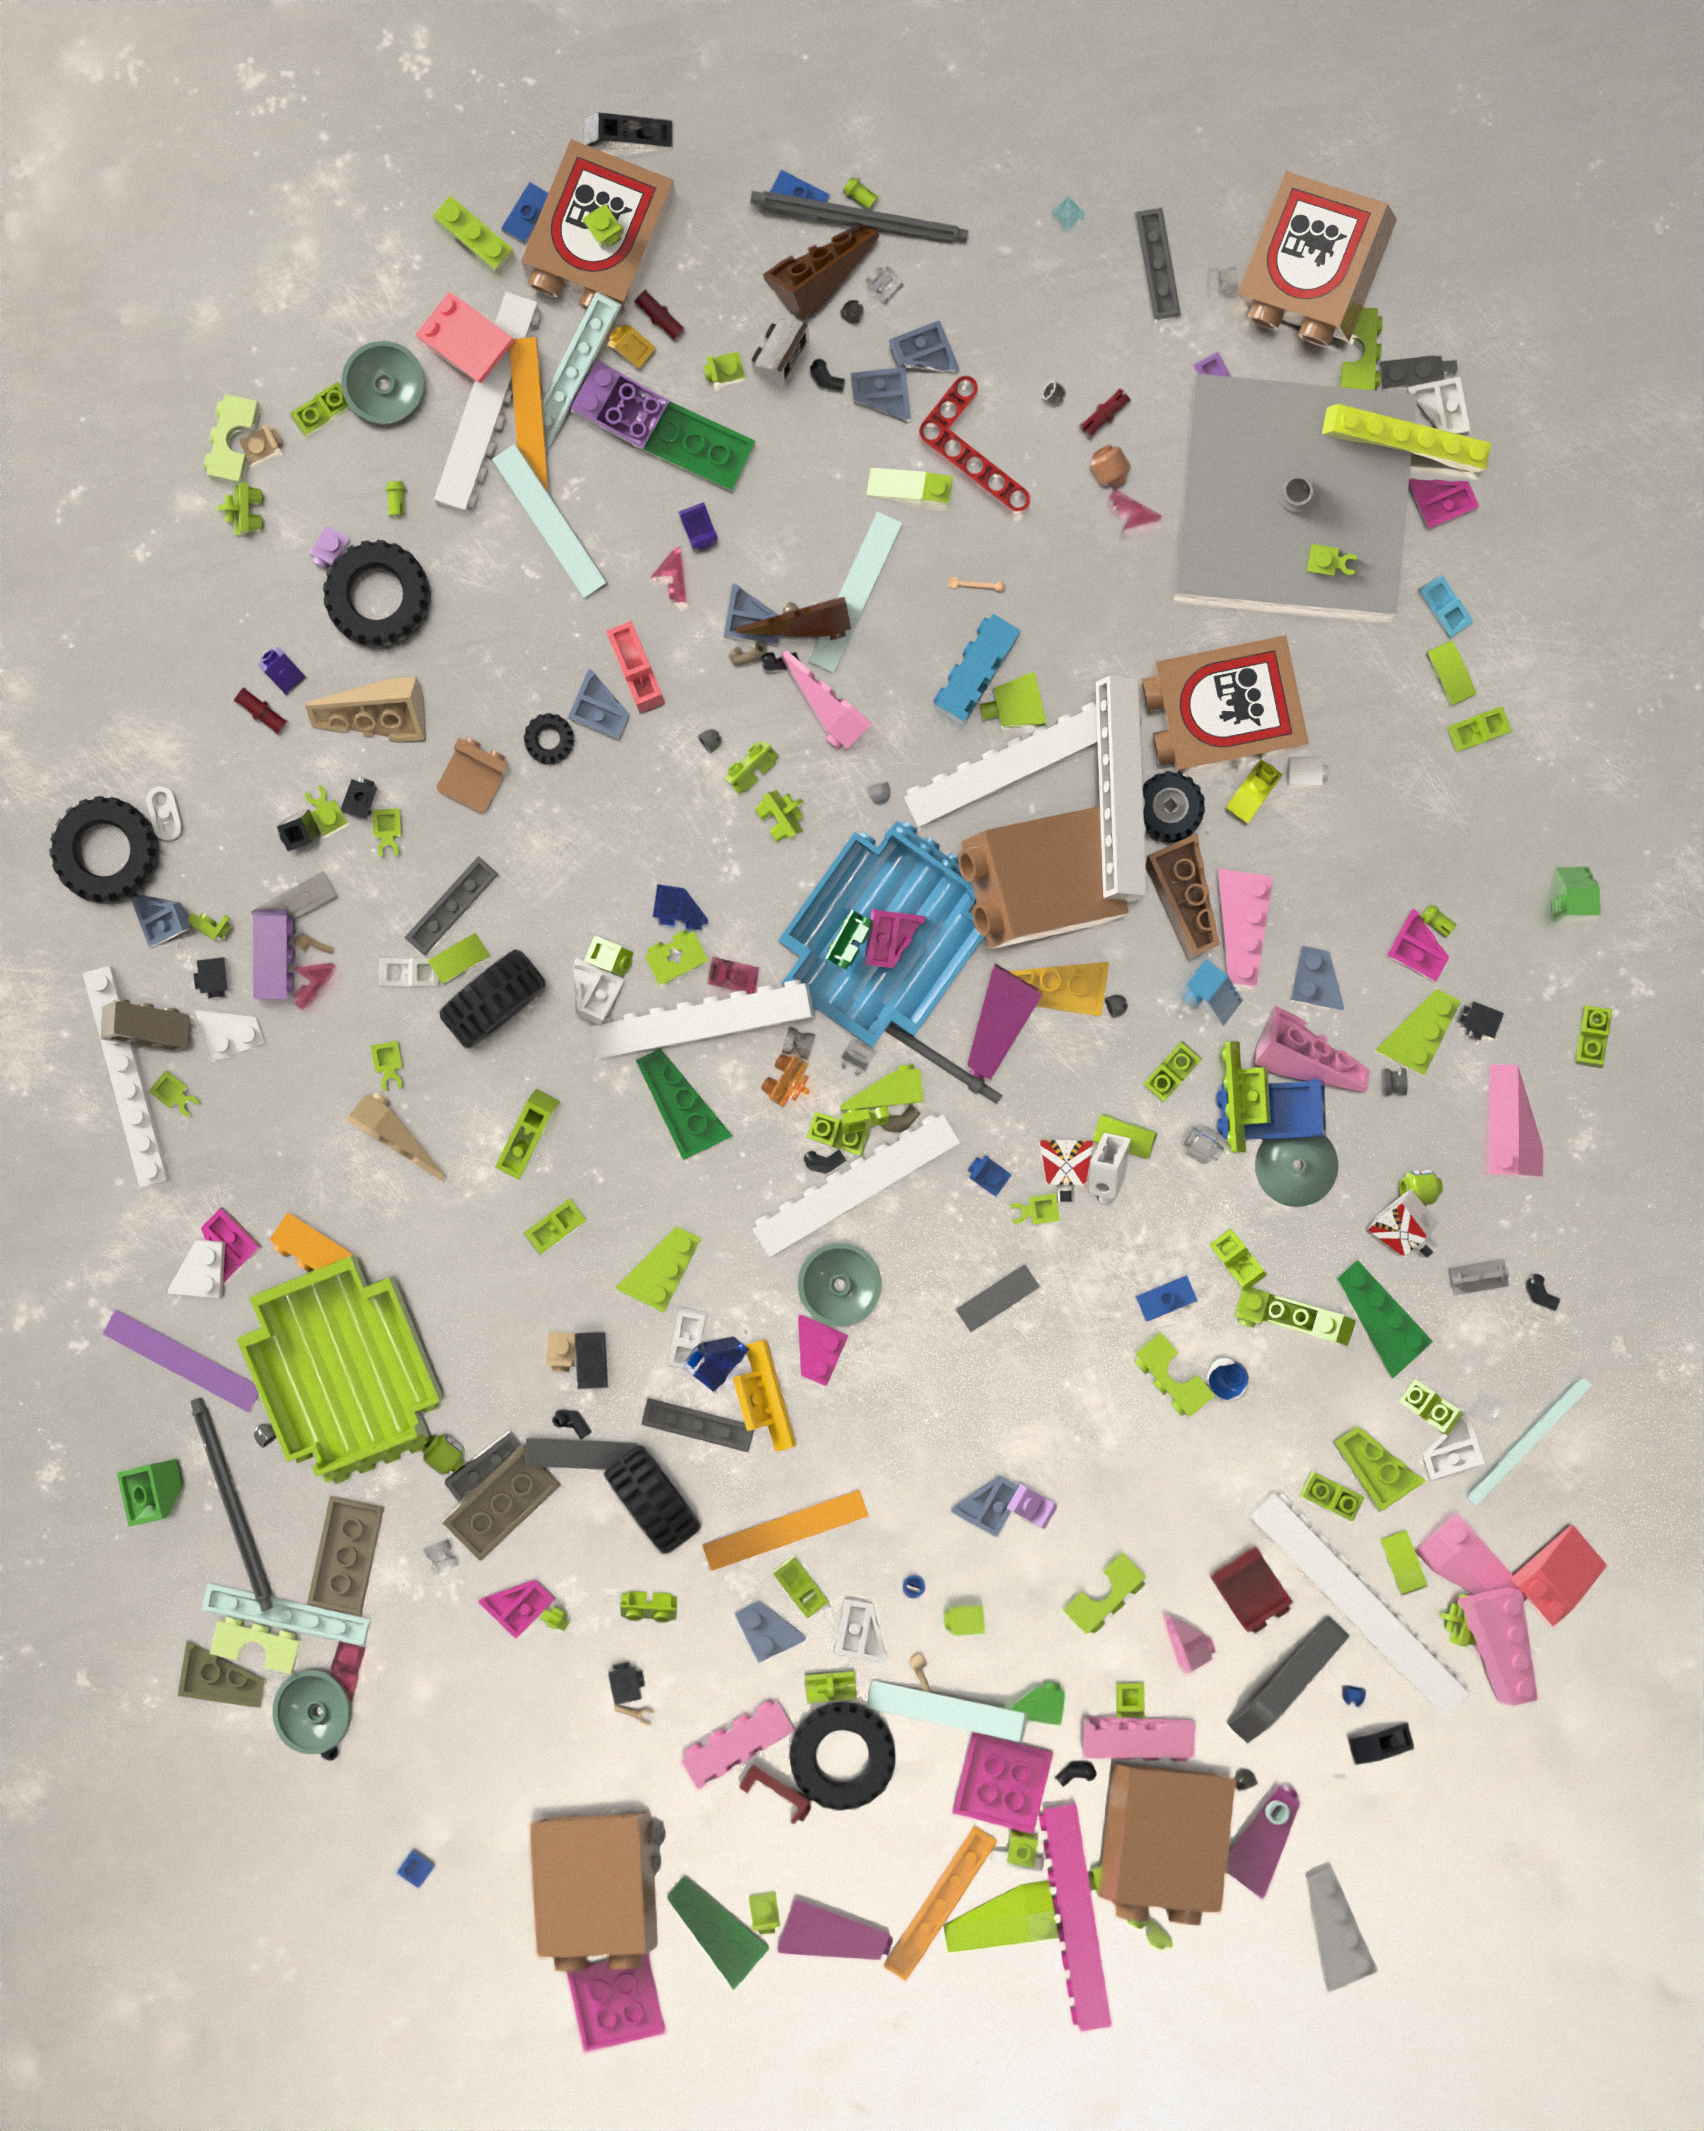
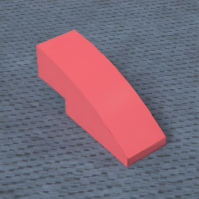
(635, 667)

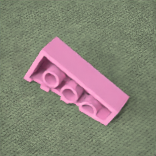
(1138, 1738)

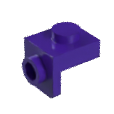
(698, 526)
(280, 669)

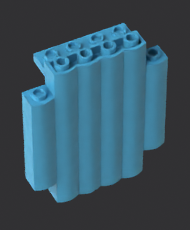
(896, 877)

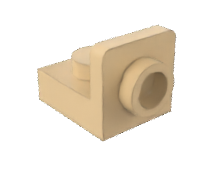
(261, 444)
(560, 1351)

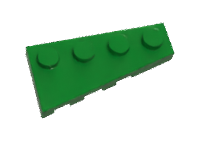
(721, 1935)

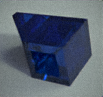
(677, 906)
(714, 1360)

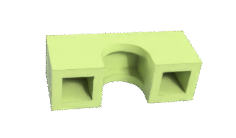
(234, 415)
(280, 1649)

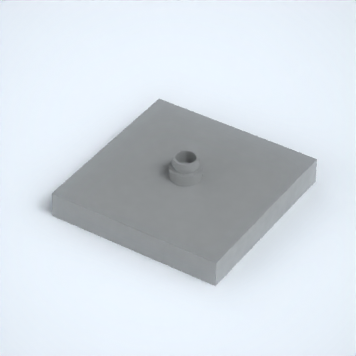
(1273, 485)

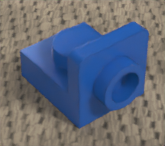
(988, 1175)

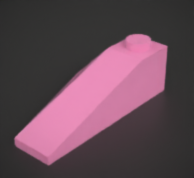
(836, 716)
(1298, 1053)
(1512, 1130)
(1464, 1558)
(1189, 1645)

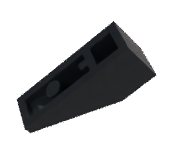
(627, 131)

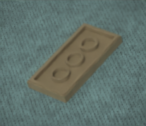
(500, 1503)
(345, 1555)

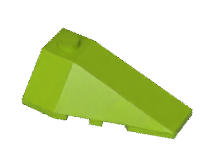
(1010, 1919)

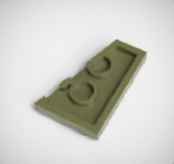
(217, 1680)

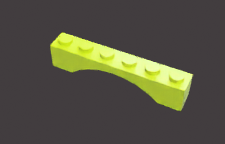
(1376, 429)

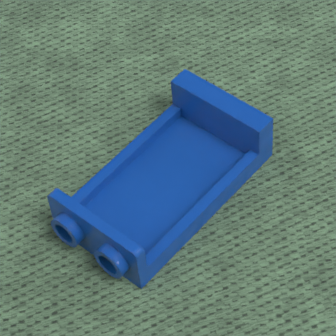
(1295, 1112)

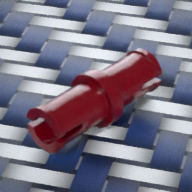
(659, 314)
(1105, 413)
(260, 710)

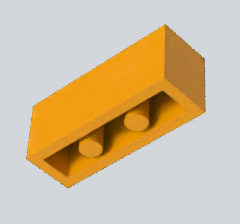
(306, 1244)

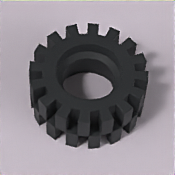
(549, 755)

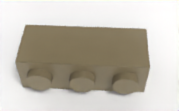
(145, 1025)

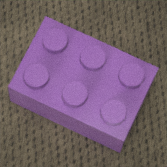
(272, 954)

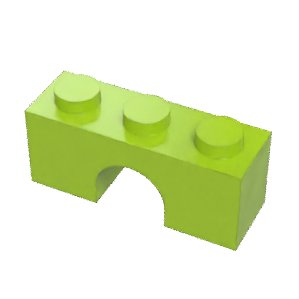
(474, 234)
(1363, 373)
(1187, 1396)
(1124, 1578)

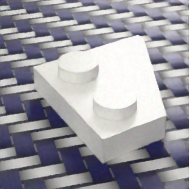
(1443, 404)
(594, 991)
(229, 1033)
(201, 1271)
(1454, 1452)
(860, 1633)

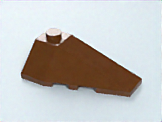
(812, 278)
(820, 620)

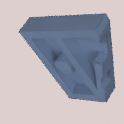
(925, 349)
(883, 391)
(745, 610)
(598, 708)
(159, 918)
(1316, 980)
(988, 1506)
(766, 1631)

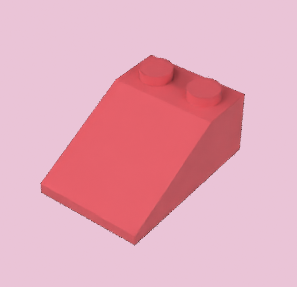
(464, 338)
(1559, 1575)

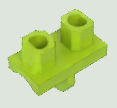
(243, 520)
(786, 813)
(1457, 1626)
(830, 1687)

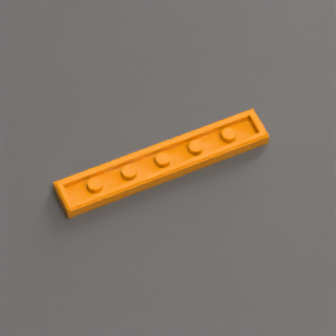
(529, 404)
(785, 1530)
(940, 1903)

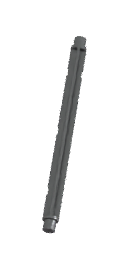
(859, 216)
(231, 1505)

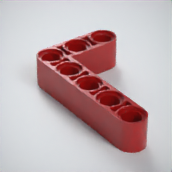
(968, 453)

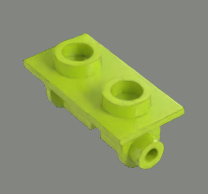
(742, 772)
(661, 1609)

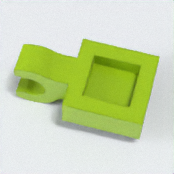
(556, 1618)

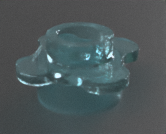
(1068, 205)

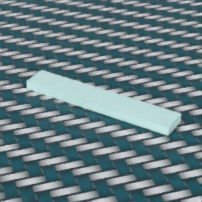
(577, 362)
(549, 520)
(859, 586)
(1528, 1441)
(287, 1615)
(947, 1711)

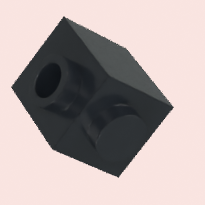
(360, 799)
(298, 830)
(212, 977)
(1480, 1021)
(626, 1683)

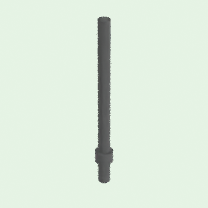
(975, 1084)

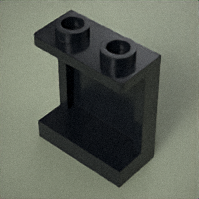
(591, 1360)

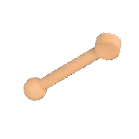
(954, 583)

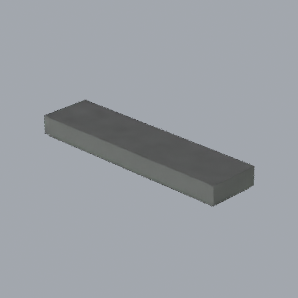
(1157, 264)
(451, 906)
(697, 1425)
(574, 1453)

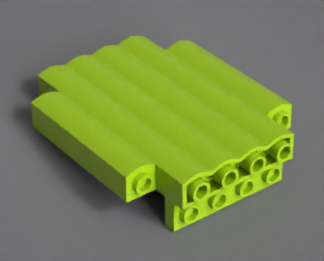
(340, 1370)

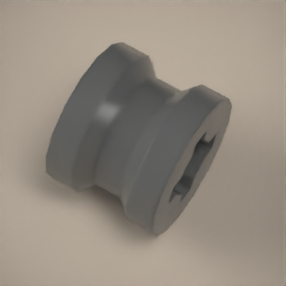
(1395, 1082)

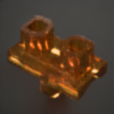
(791, 1081)

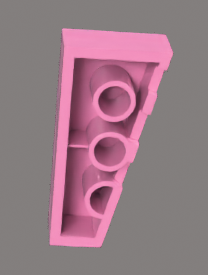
(1244, 913)
(1503, 1642)
(737, 1744)

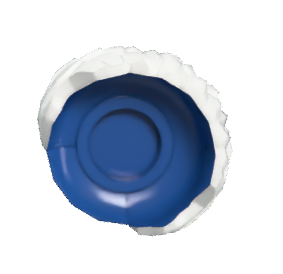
(1228, 1379)

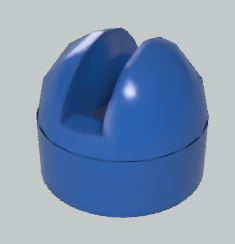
(916, 1582)
(1354, 1694)

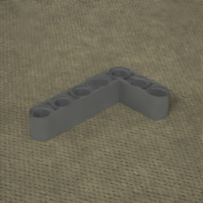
(1289, 1682)

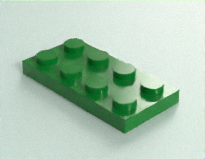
(699, 446)

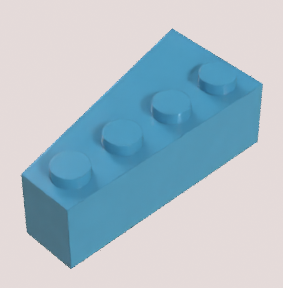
(977, 669)
(1212, 993)

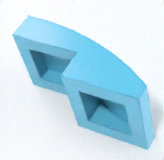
(1445, 605)

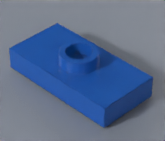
(793, 186)
(525, 213)
(1166, 1298)

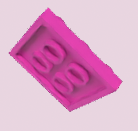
(1003, 1782)
(615, 2004)

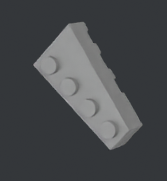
(1339, 1938)

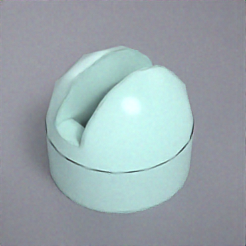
(1281, 1813)

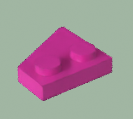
(1442, 499)
(889, 936)
(1418, 948)
(238, 1243)
(819, 1349)
(518, 1606)

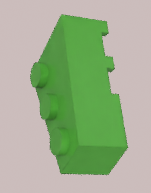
(1576, 895)

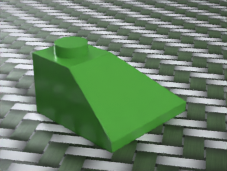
(149, 1491)
(1042, 1704)

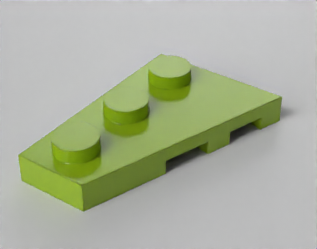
(1420, 1035)
(661, 1270)
(1377, 1470)

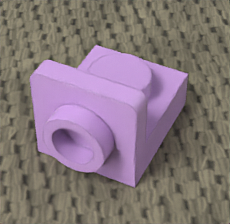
(328, 547)
(1032, 1506)

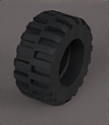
(365, 558)
(68, 838)
(492, 998)
(652, 1500)
(842, 1795)

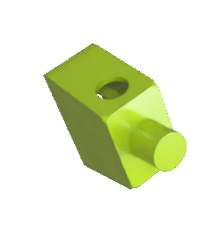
(1016, 704)

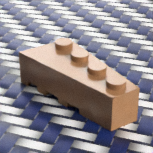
(1185, 894)

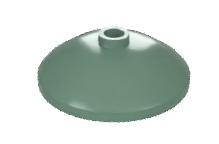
(379, 363)
(1293, 1186)
(836, 1263)
(297, 1715)

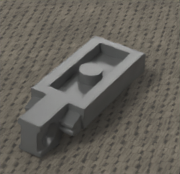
(1415, 371)

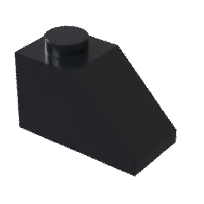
(1381, 1743)

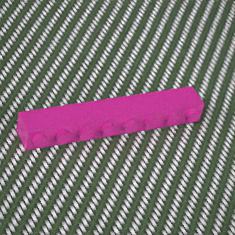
(1077, 1917)

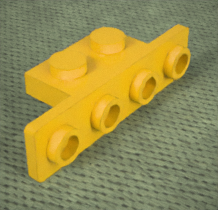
(762, 1397)

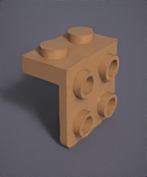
(473, 775)

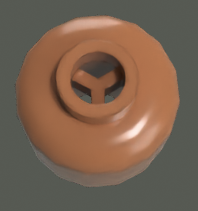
(1110, 465)

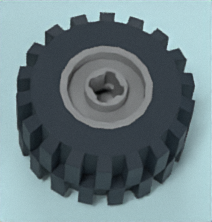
(1172, 806)

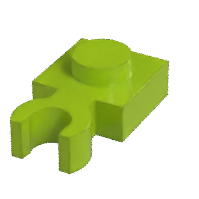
(1325, 561)
(327, 815)
(387, 826)
(387, 1059)
(171, 1091)
(860, 1120)
(1041, 1209)

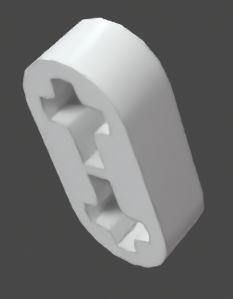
(999, 1858)

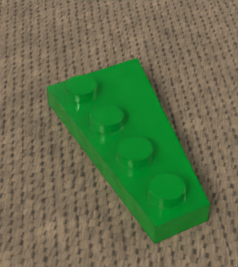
(683, 1110)
(1388, 1325)

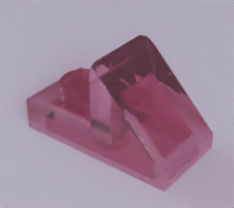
(1140, 515)
(673, 569)
(732, 975)
(318, 977)
(347, 1666)

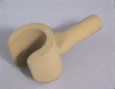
(304, 941)
(917, 1662)
(633, 1712)

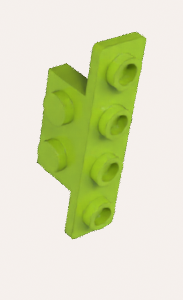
(1246, 1096)

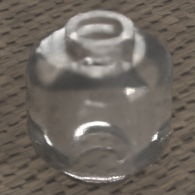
(1202, 1143)

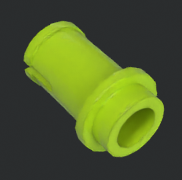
(860, 192)
(395, 496)
(1438, 920)

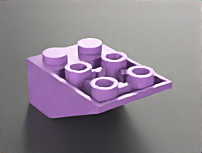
(619, 405)

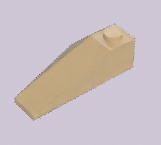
(381, 708)
(383, 1124)

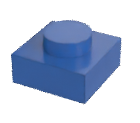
(415, 1869)

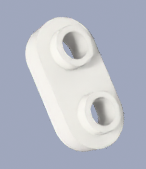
(164, 814)

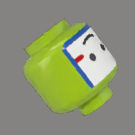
(1424, 1184)
(443, 1454)

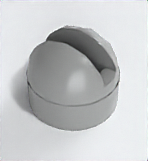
(879, 792)

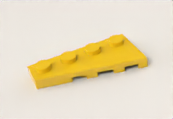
(1070, 987)

